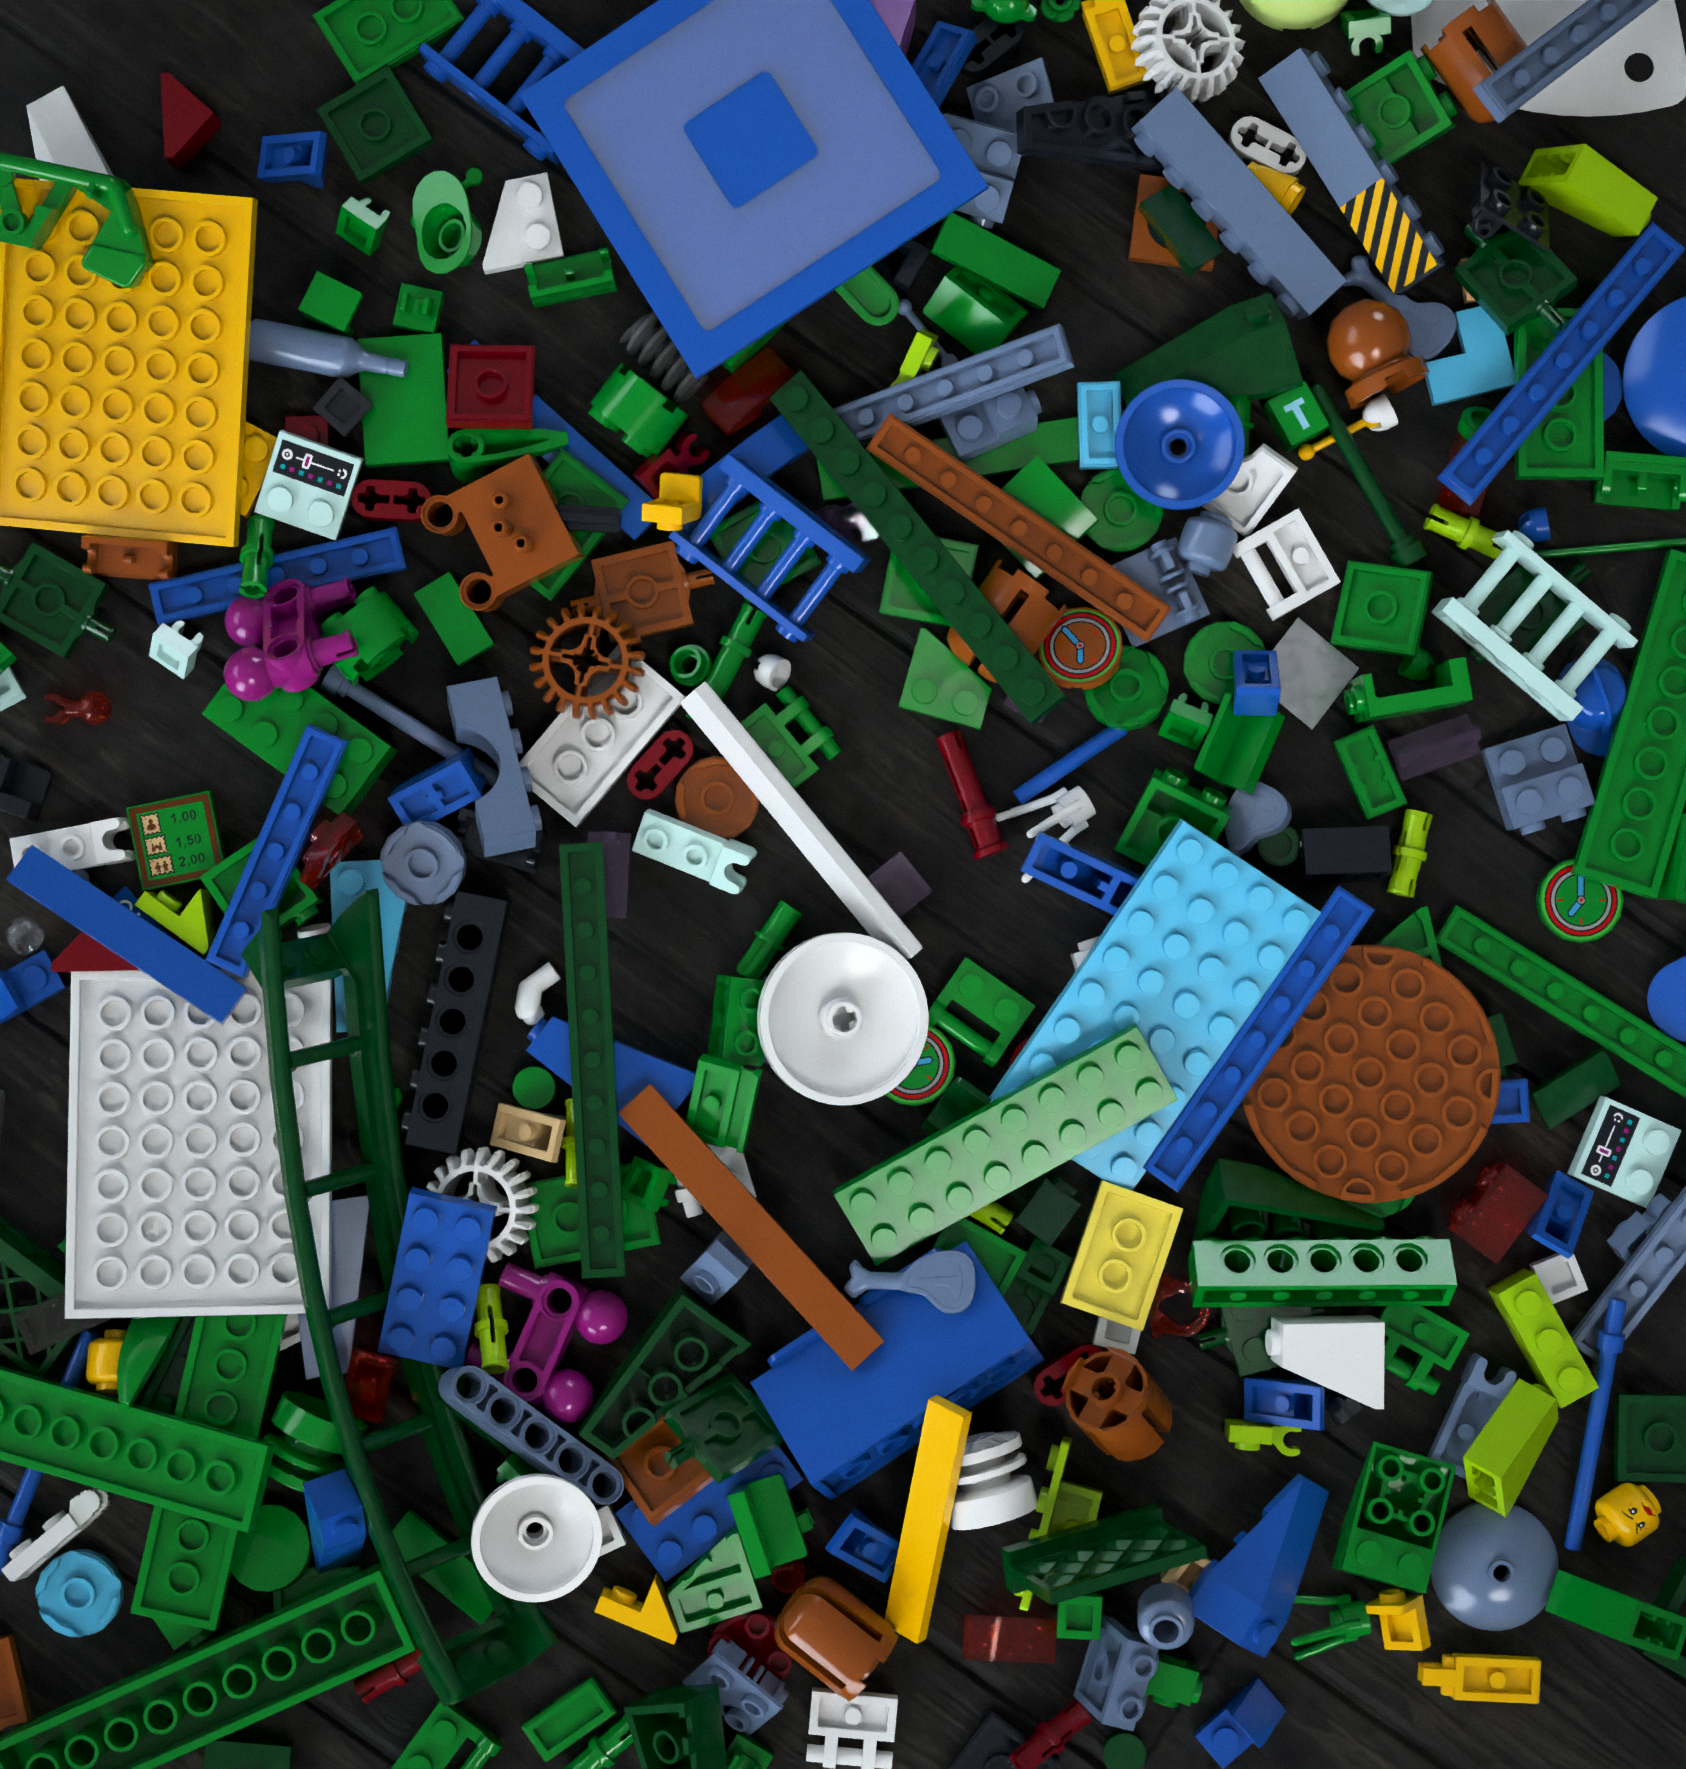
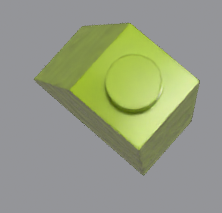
(1589, 189)
(1510, 1446)

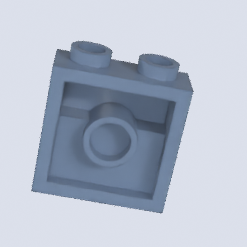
(996, 159)
(991, 423)
(1538, 780)
(1116, 1675)

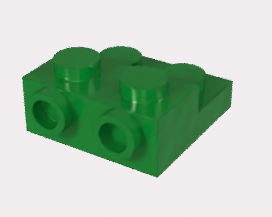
(1402, 107)
(1161, 807)
(296, 904)

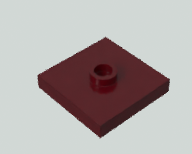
(491, 386)

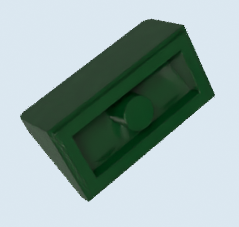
(1180, 229)
(1574, 1088)

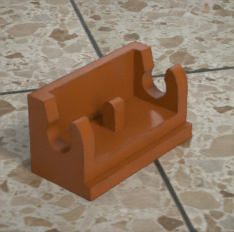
(130, 557)

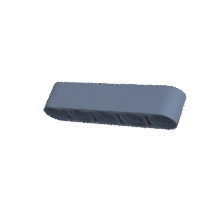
(512, 1429)

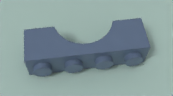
(481, 720)

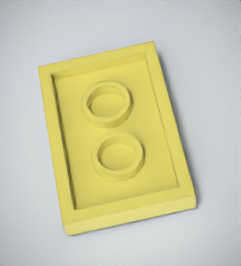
(1121, 1255)

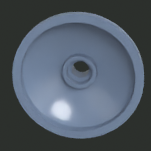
(1471, 1548)

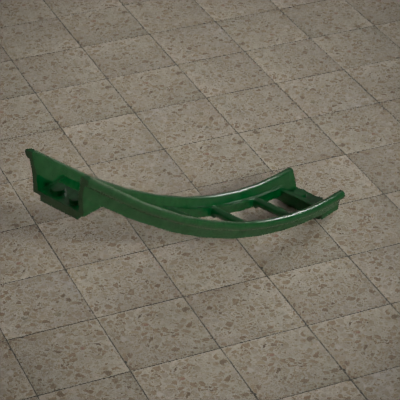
(356, 951)

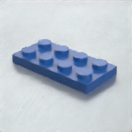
(437, 1278)
(701, 1519)

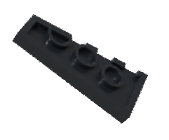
(1088, 130)

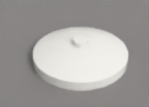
(842, 1018)

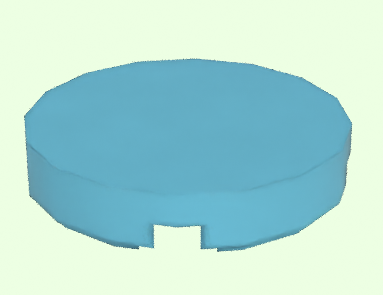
(79, 1593)

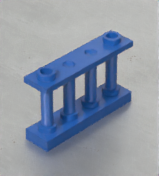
(524, 27)
(808, 531)

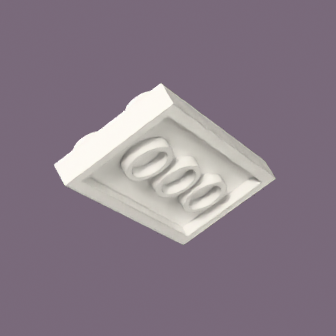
(585, 757)

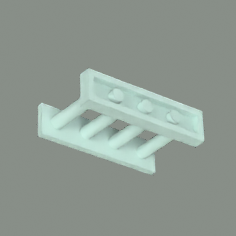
(1494, 641)

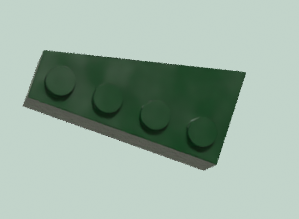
(667, 1363)
(679, 1728)

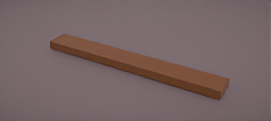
(1018, 527)
(751, 1227)

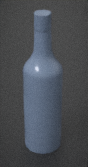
(316, 351)

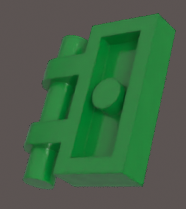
(779, 744)
(1425, 1334)

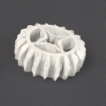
(1176, 57)
(484, 1189)

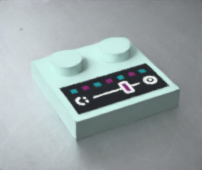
(308, 485)
(1624, 1151)

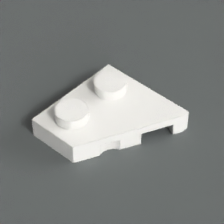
(524, 226)

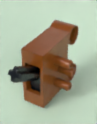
(517, 528)

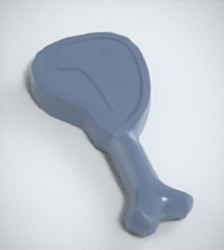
(1429, 323)
(1255, 817)
(942, 1277)

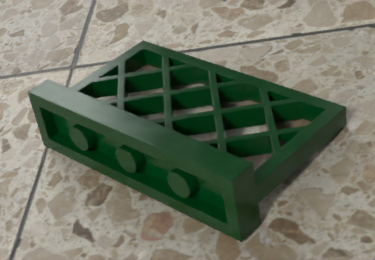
(48, 1278)
(1098, 1555)

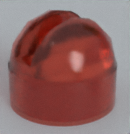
(789, 1576)

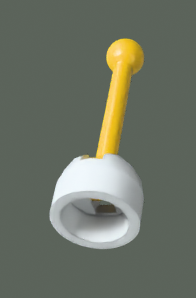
(1377, 416)

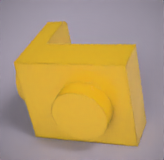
(677, 502)
(1401, 1620)

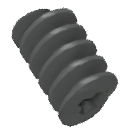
(659, 350)

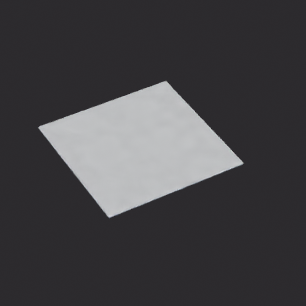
(1310, 673)

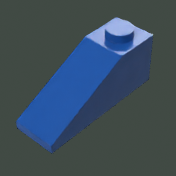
(1079, 872)
(334, 1520)

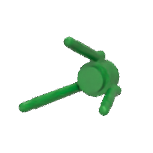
(1346, 1622)

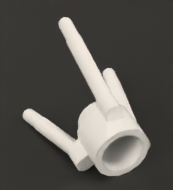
(1071, 810)

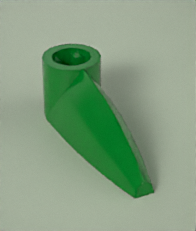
(497, 448)
(141, 1352)

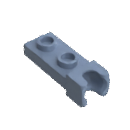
(1470, 1411)

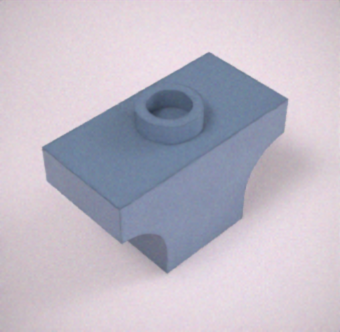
(717, 1268)

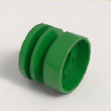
(309, 1441)

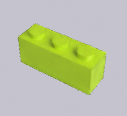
(1542, 1337)

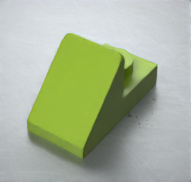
(192, 925)

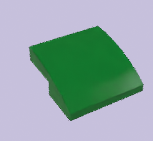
(1051, 499)

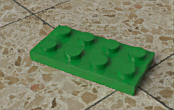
(1571, 436)

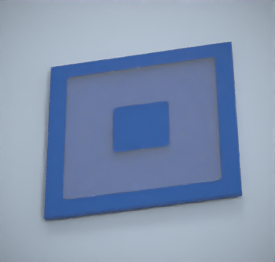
(750, 157)

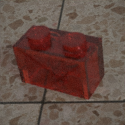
(1496, 1211)

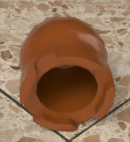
(1372, 349)

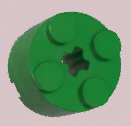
(638, 410)
(378, 632)

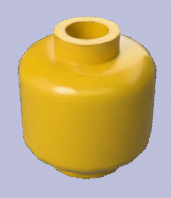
(103, 1361)

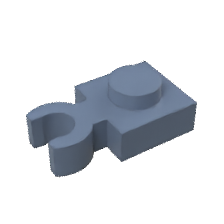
(1632, 1232)

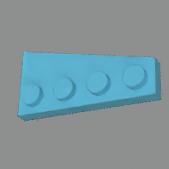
(347, 883)

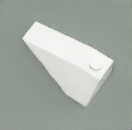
(62, 135)

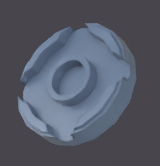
(423, 862)

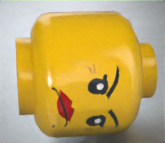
(1627, 1514)

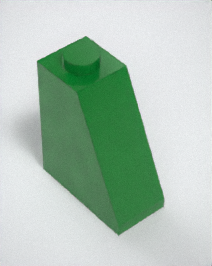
(1617, 1615)

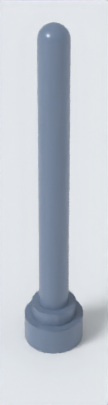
(336, 684)

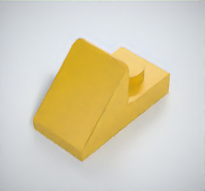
(651, 1617)

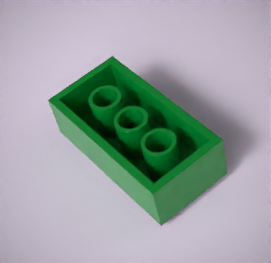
(276, 727)

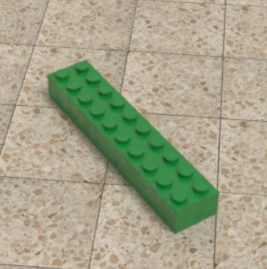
(221, 1682)

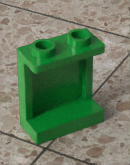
(1450, 690)

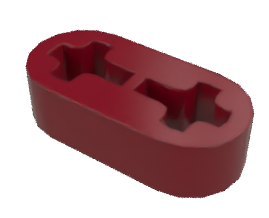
(392, 490)
(653, 757)
(1057, 1369)

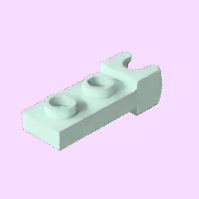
(693, 850)

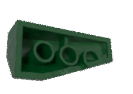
(1234, 352)
(1256, 1202)

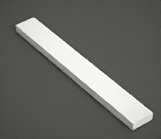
(798, 820)

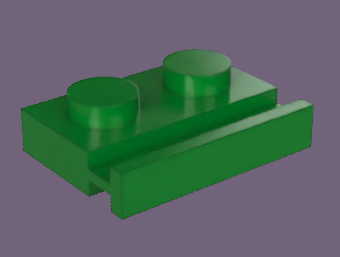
(723, 1102)

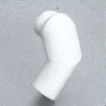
(530, 992)

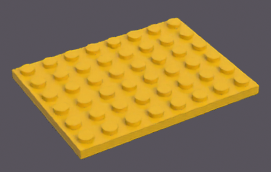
(125, 398)

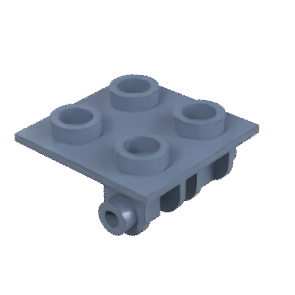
(1003, 95)
(1164, 576)
(741, 1699)

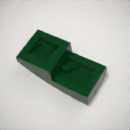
(1036, 1283)

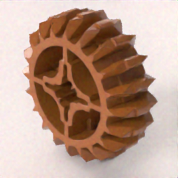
(584, 681)

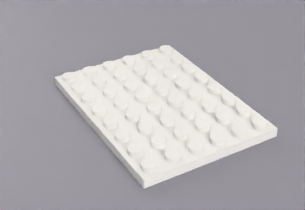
(180, 1154)

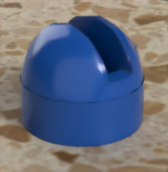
(1535, 524)

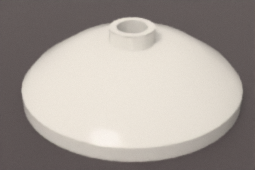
(543, 1562)

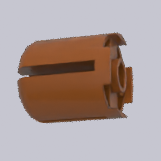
(1459, 62)
(1030, 623)
(1117, 1404)
(833, 1635)

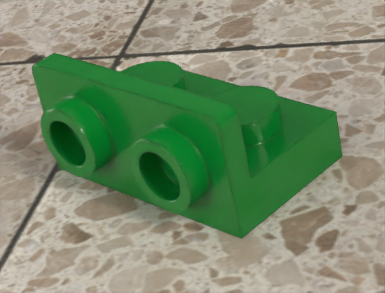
(734, 1021)

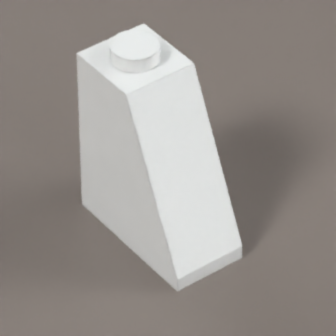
(1333, 1352)

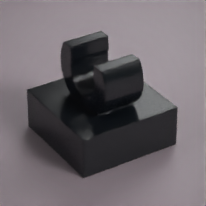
(343, 407)

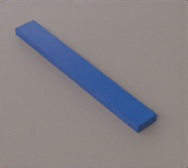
(1561, 364)
(1258, 1039)

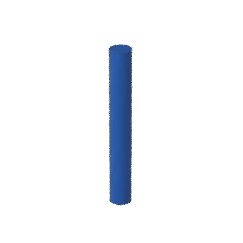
(1067, 764)

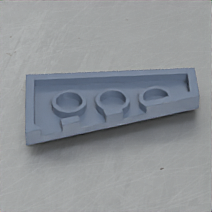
(348, 1248)

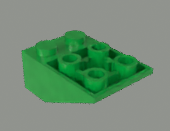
(1395, 1518)

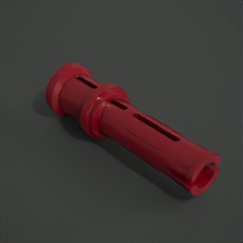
(977, 813)

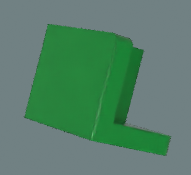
(330, 304)

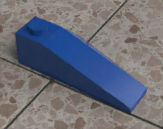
(1257, 1581)

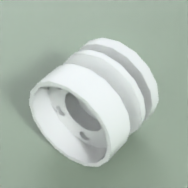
(987, 1489)

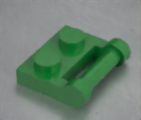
(987, 1000)
(442, 1737)

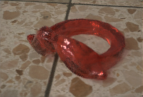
(1161, 1323)

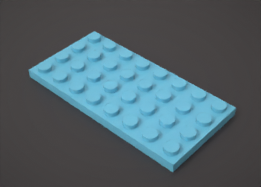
(1183, 965)

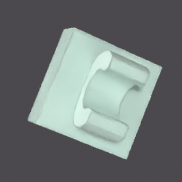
(174, 650)

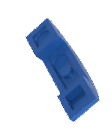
(766, 450)

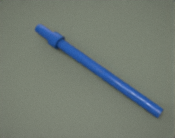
(1610, 1343)
(12, 1526)

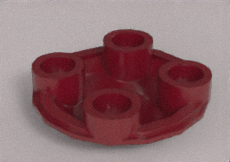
(755, 1636)

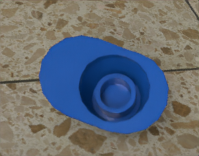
(1603, 698)

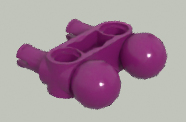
(289, 631)
(546, 1336)

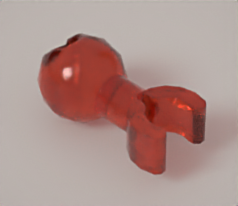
(89, 708)

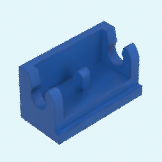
(438, 789)

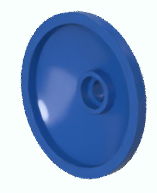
(1186, 413)

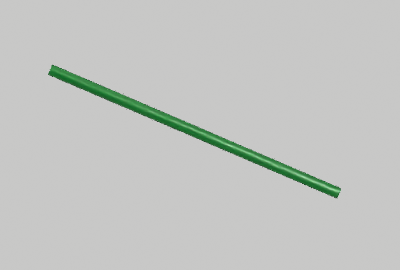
(1609, 548)

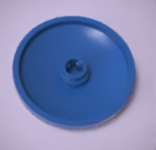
(1657, 379)

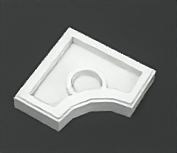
(1253, 489)

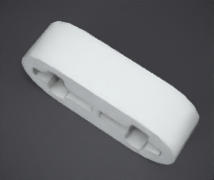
(1270, 137)

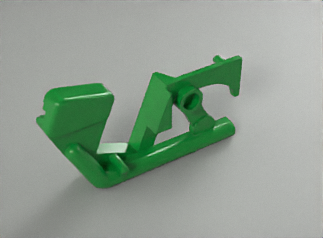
(120, 248)

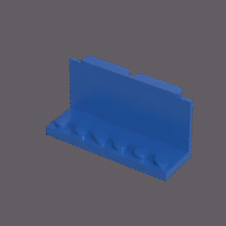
(861, 1419)

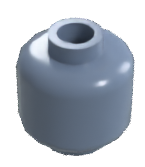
(1206, 543)
(1165, 1616)

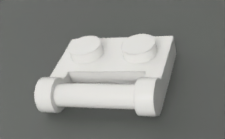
(1298, 558)

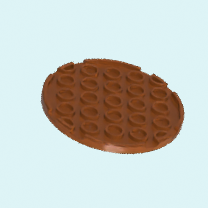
(1379, 1080)

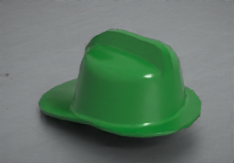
(443, 223)

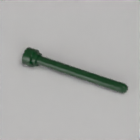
(1404, 547)

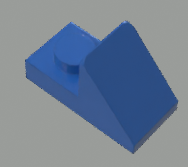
(294, 158)
(1256, 682)
(28, 985)
(1561, 1214)
(1284, 1402)
(865, 1546)
(1241, 1722)

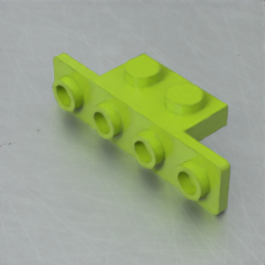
(1062, 1504)

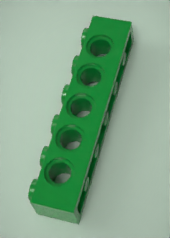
(1304, 1286)

